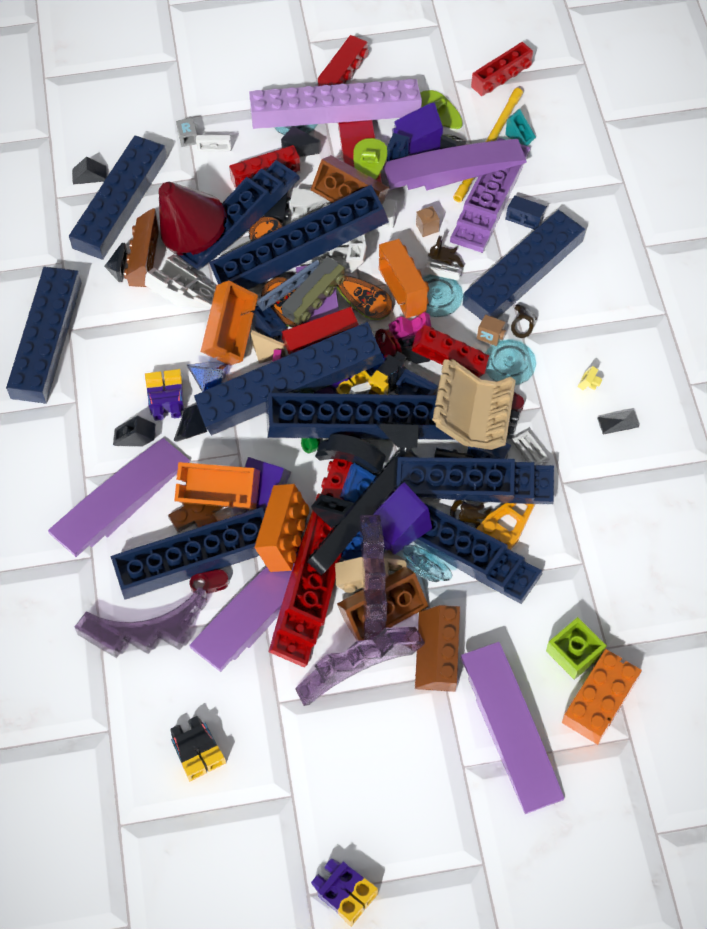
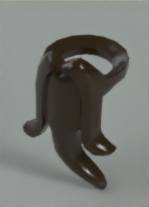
(444, 254)
(524, 313)
(469, 512)

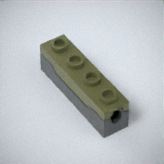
(313, 291)

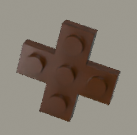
(193, 514)

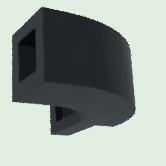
(351, 450)

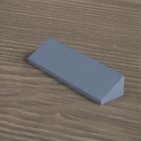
(286, 287)

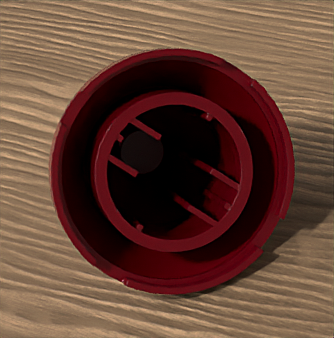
(189, 218)

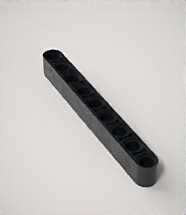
(366, 504)

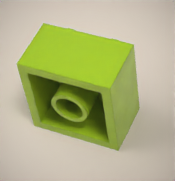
(575, 648)

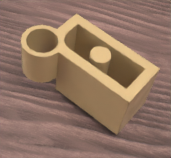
(350, 574)

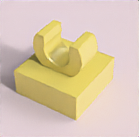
(590, 379)

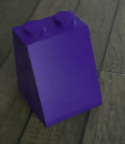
(422, 128)
(269, 476)
(403, 519)

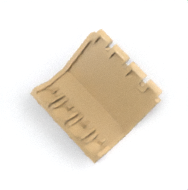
(473, 408)

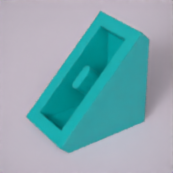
(518, 128)

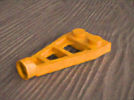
(492, 528)

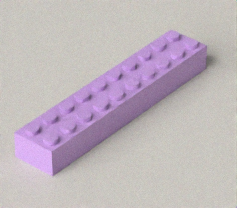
(334, 103)

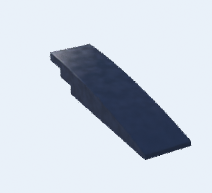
(246, 206)
(478, 479)
(479, 556)

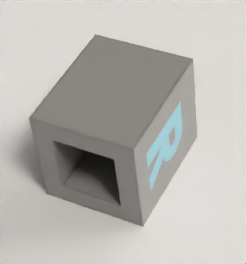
(186, 132)

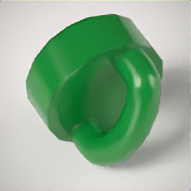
(310, 445)

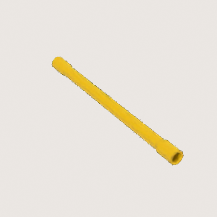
(512, 101)

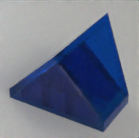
(208, 374)

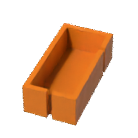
(403, 278)
(226, 327)
(217, 485)
(282, 528)
(601, 696)

